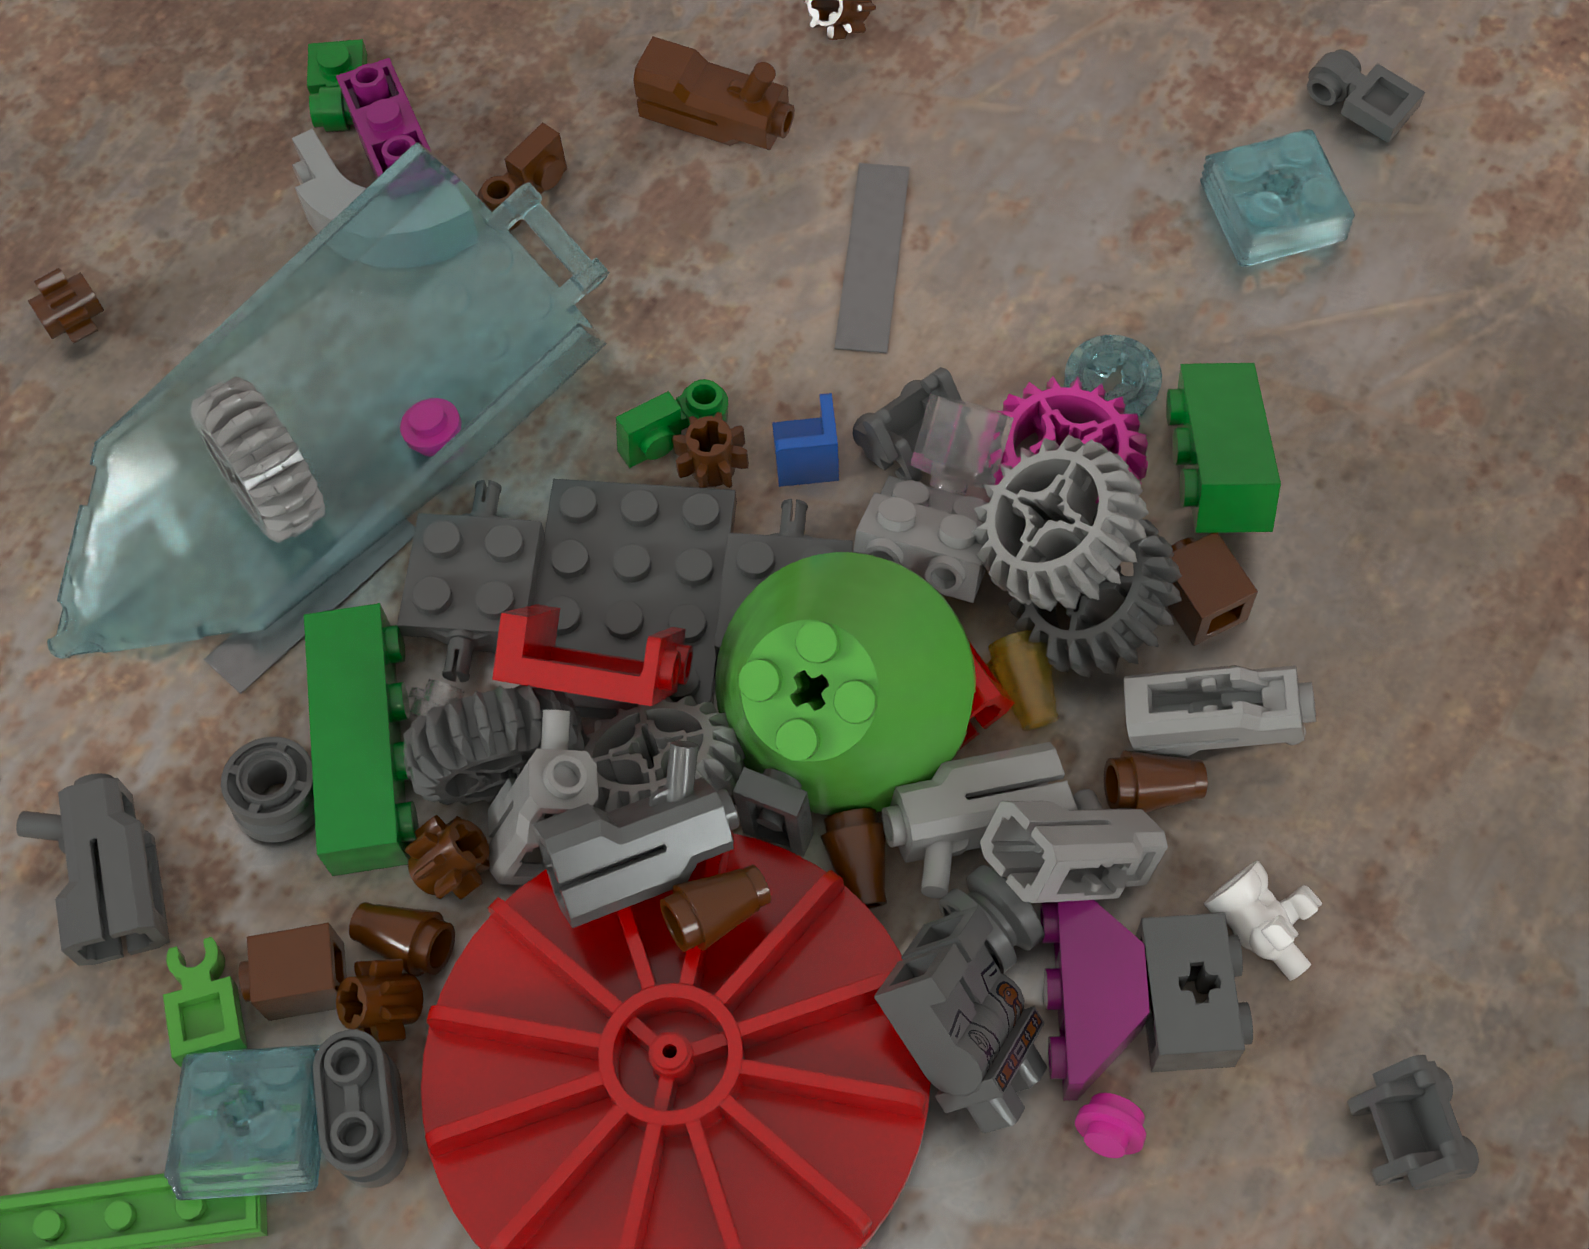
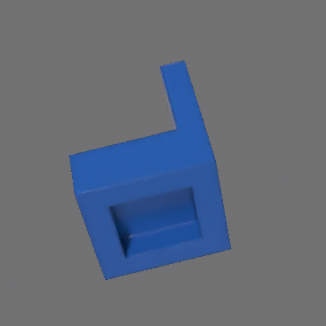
(807, 447)

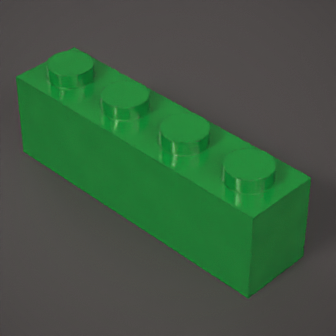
(357, 739)

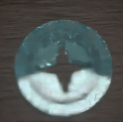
(1103, 355)

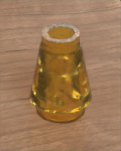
(1026, 678)

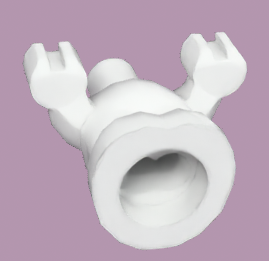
(1263, 921)

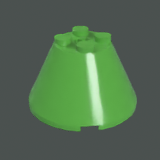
(892, 668)

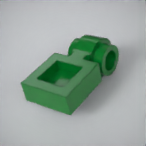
(325, 98)
(650, 427)

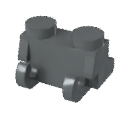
(895, 428)
(1416, 1125)

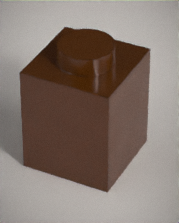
(1212, 588)
(293, 971)

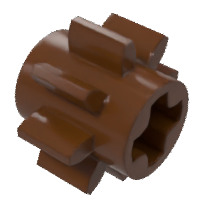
(839, 16)
(66, 305)
(710, 451)
(448, 857)
(380, 999)

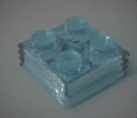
(1276, 197)
(269, 1155)

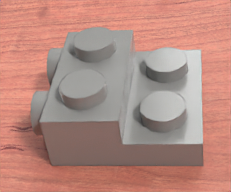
(925, 533)

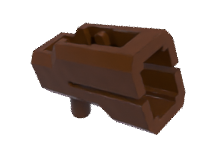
(710, 100)

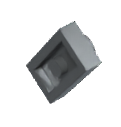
(774, 809)

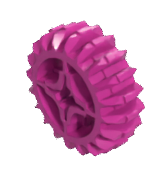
(1075, 413)

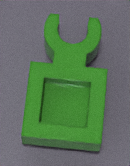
(206, 1009)

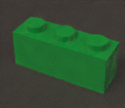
(1224, 448)

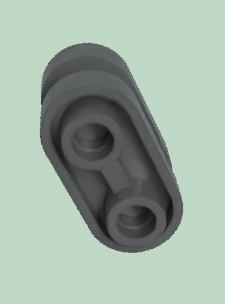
(360, 1109)

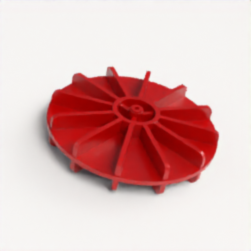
(671, 1095)

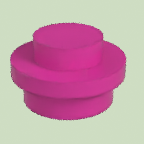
(430, 425)
(1111, 1125)

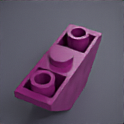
(380, 113)
(1096, 989)

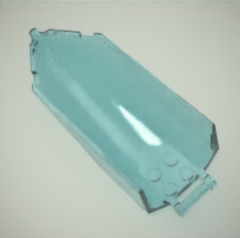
(382, 309)

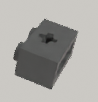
(1177, 1028)

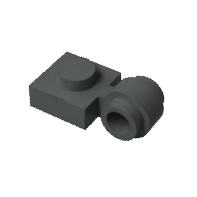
(1375, 101)

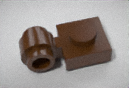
(534, 161)

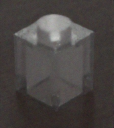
(960, 444)

